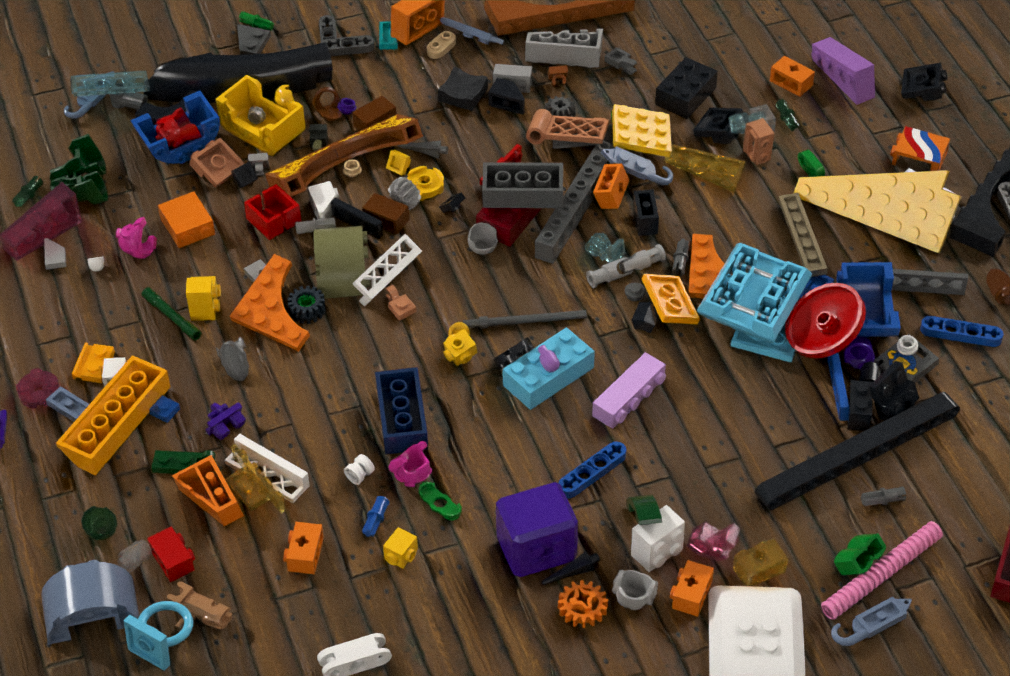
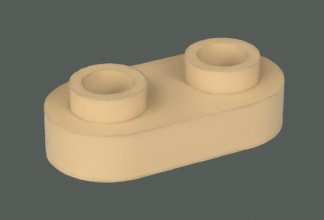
(441, 44)

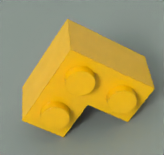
(202, 297)

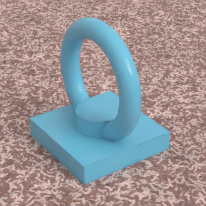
(151, 643)

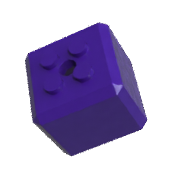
(537, 529)

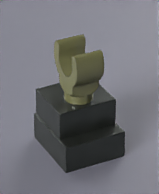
(318, 136)

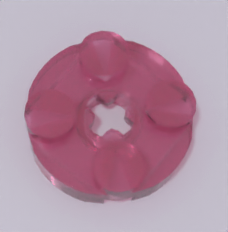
(33, 380)

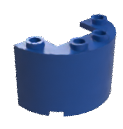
(199, 113)
(874, 285)

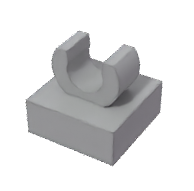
(259, 162)

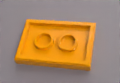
(670, 299)

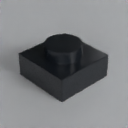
(244, 174)
(452, 203)

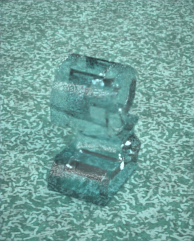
(739, 121)
(601, 246)

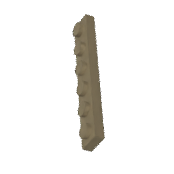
(802, 234)

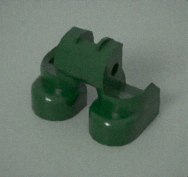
(86, 160)

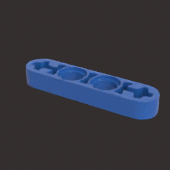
(961, 331)
(594, 471)

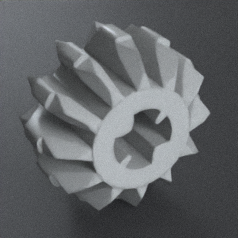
(405, 192)

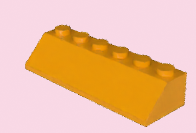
(114, 414)

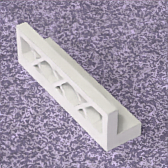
(389, 275)
(274, 465)

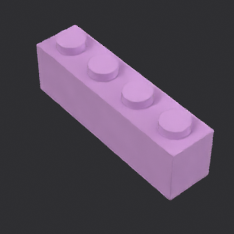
(629, 390)

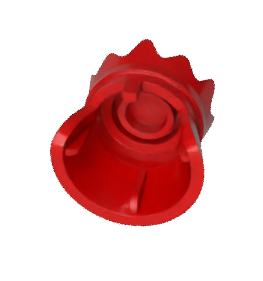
(176, 129)

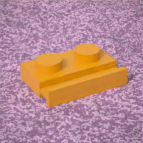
(90, 362)

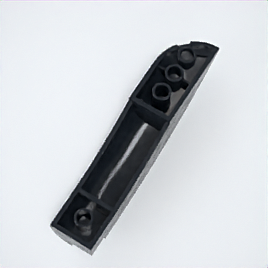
(217, 73)

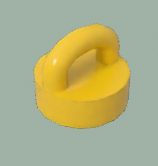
(457, 327)

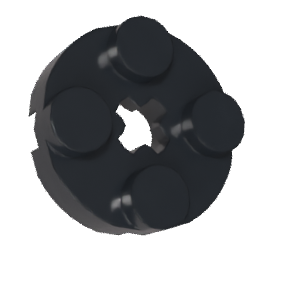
(513, 353)

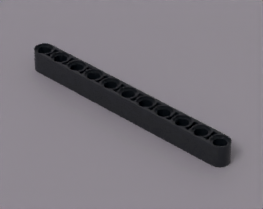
(856, 451)

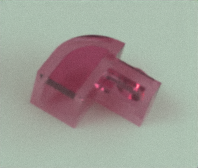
(711, 542)

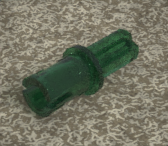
(787, 114)
(27, 191)

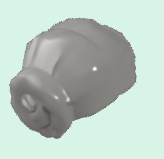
(634, 589)

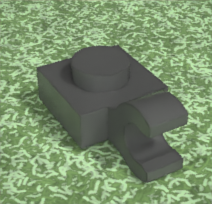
(620, 58)

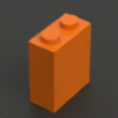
(186, 219)

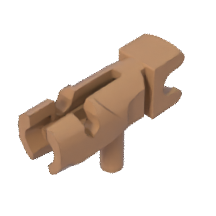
(201, 608)

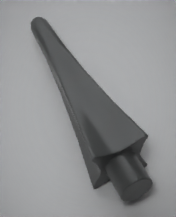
(430, 148)

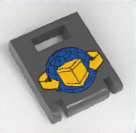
(913, 364)

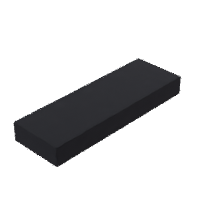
(357, 218)

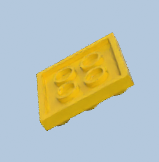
(641, 130)

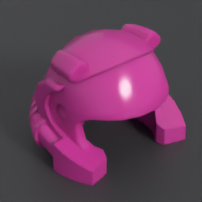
(130, 239)
(412, 465)

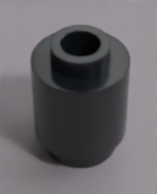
(869, 372)

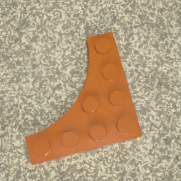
(704, 265)
(264, 308)

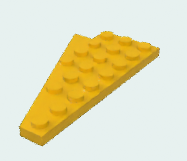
(897, 203)

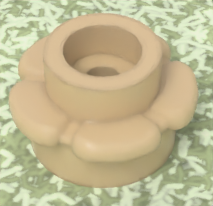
(352, 168)

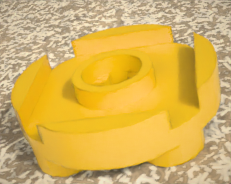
(433, 177)

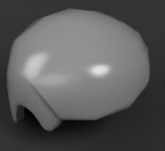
(482, 238)

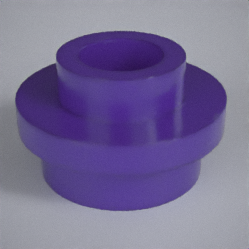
(347, 106)

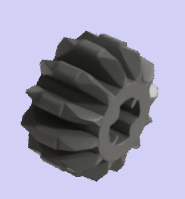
(561, 107)

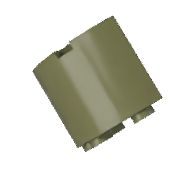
(340, 260)

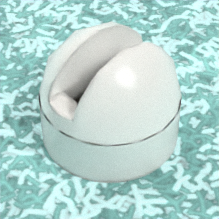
(96, 264)

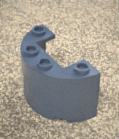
(85, 595)

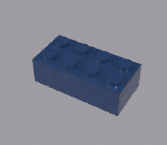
(401, 409)

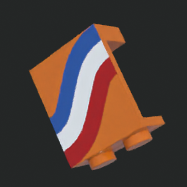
(921, 147)

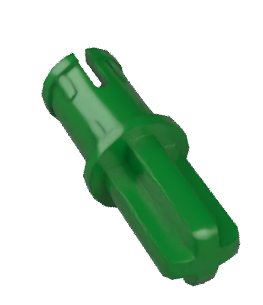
(255, 21)

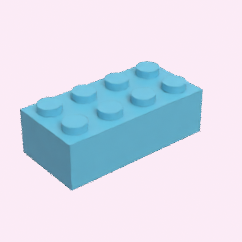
(534, 384)

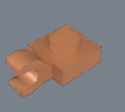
(399, 305)

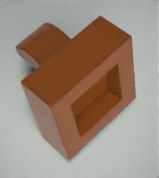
(558, 72)

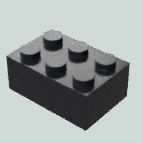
(686, 87)

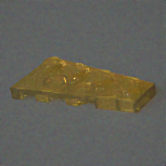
(709, 166)

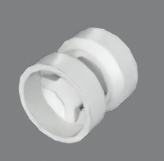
(359, 469)

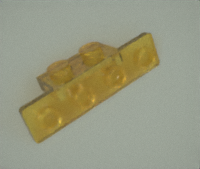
(251, 485)

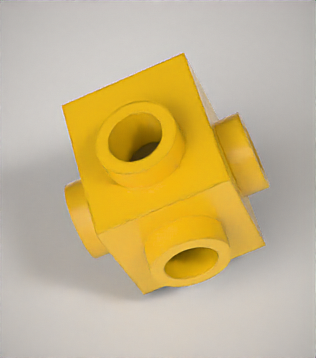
(459, 348)

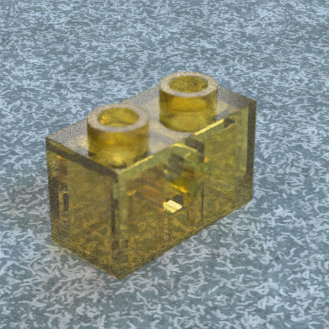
(760, 563)

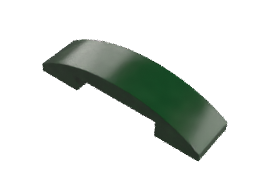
(645, 508)

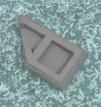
(54, 255)

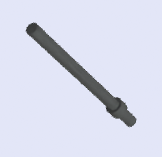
(483, 321)

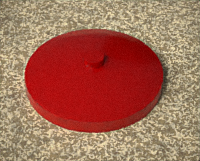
(825, 320)

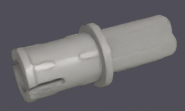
(310, 226)

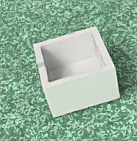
(659, 541)

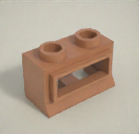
(762, 136)

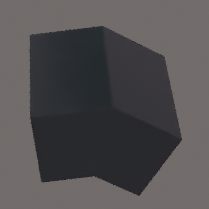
(645, 317)

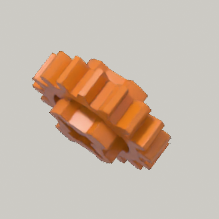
(581, 603)

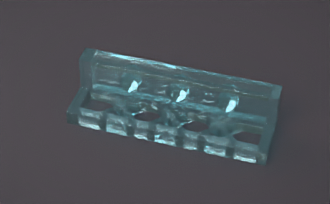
(105, 83)

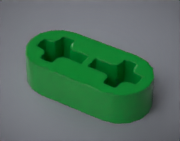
(810, 164)

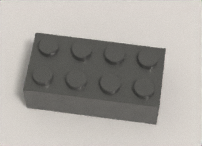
(522, 185)

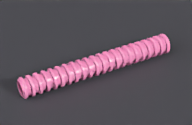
(881, 570)

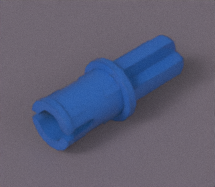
(375, 516)

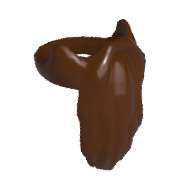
(328, 112)
(999, 286)

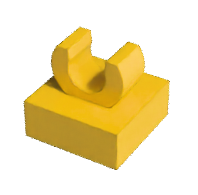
(398, 162)

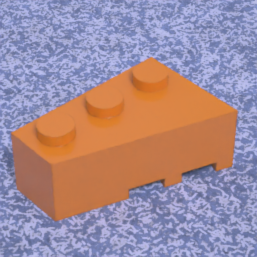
(209, 490)

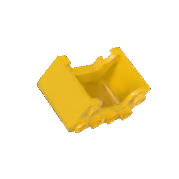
(269, 136)

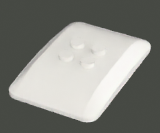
(755, 631)

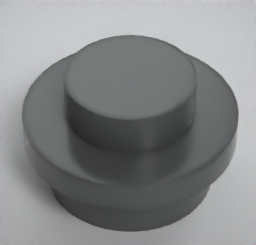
(634, 291)

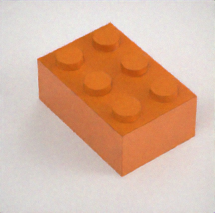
(415, 18)

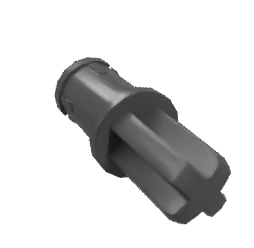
(680, 257)
(883, 496)

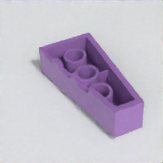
(846, 69)

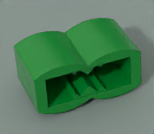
(860, 554)

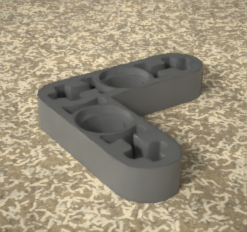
(359, 44)

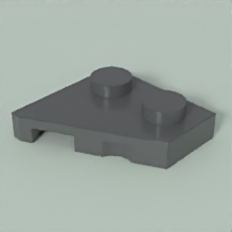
(252, 39)

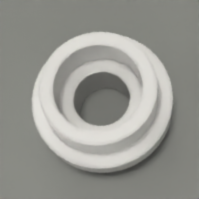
(907, 340)

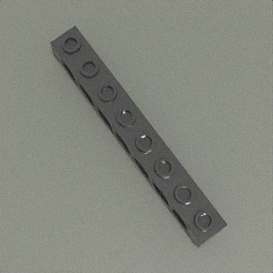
(575, 203)

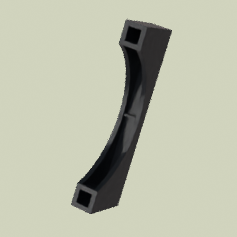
(976, 222)

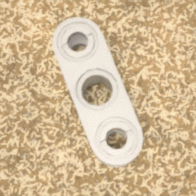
(354, 656)

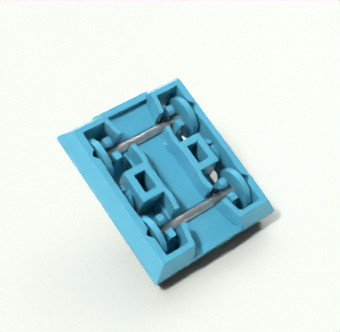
(755, 299)

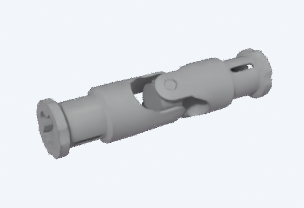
(639, 260)

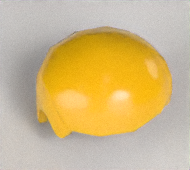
(283, 96)

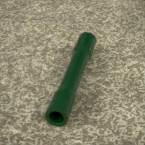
(157, 301)

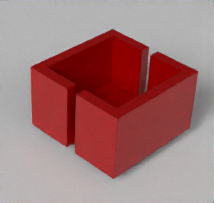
(278, 213)

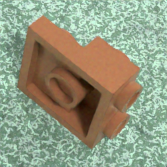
(215, 162)

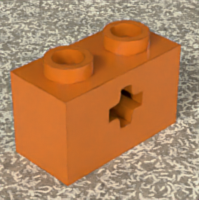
(792, 76)
(611, 186)
(304, 547)
(692, 588)

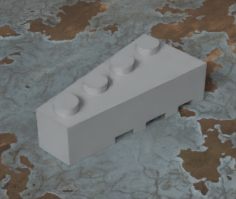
(565, 48)

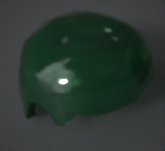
(99, 523)

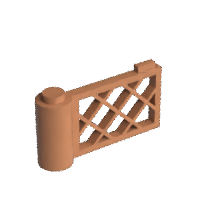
(545, 125)

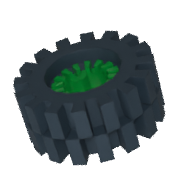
(303, 297)

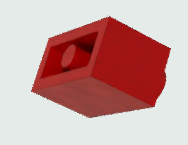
(171, 554)

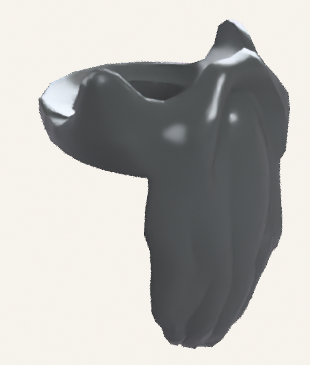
(234, 359)

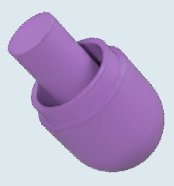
(548, 359)

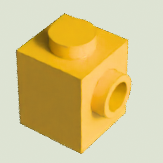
(400, 548)

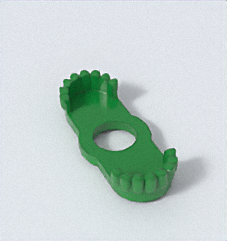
(430, 494)

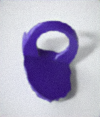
(859, 352)

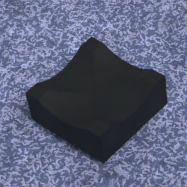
(463, 89)

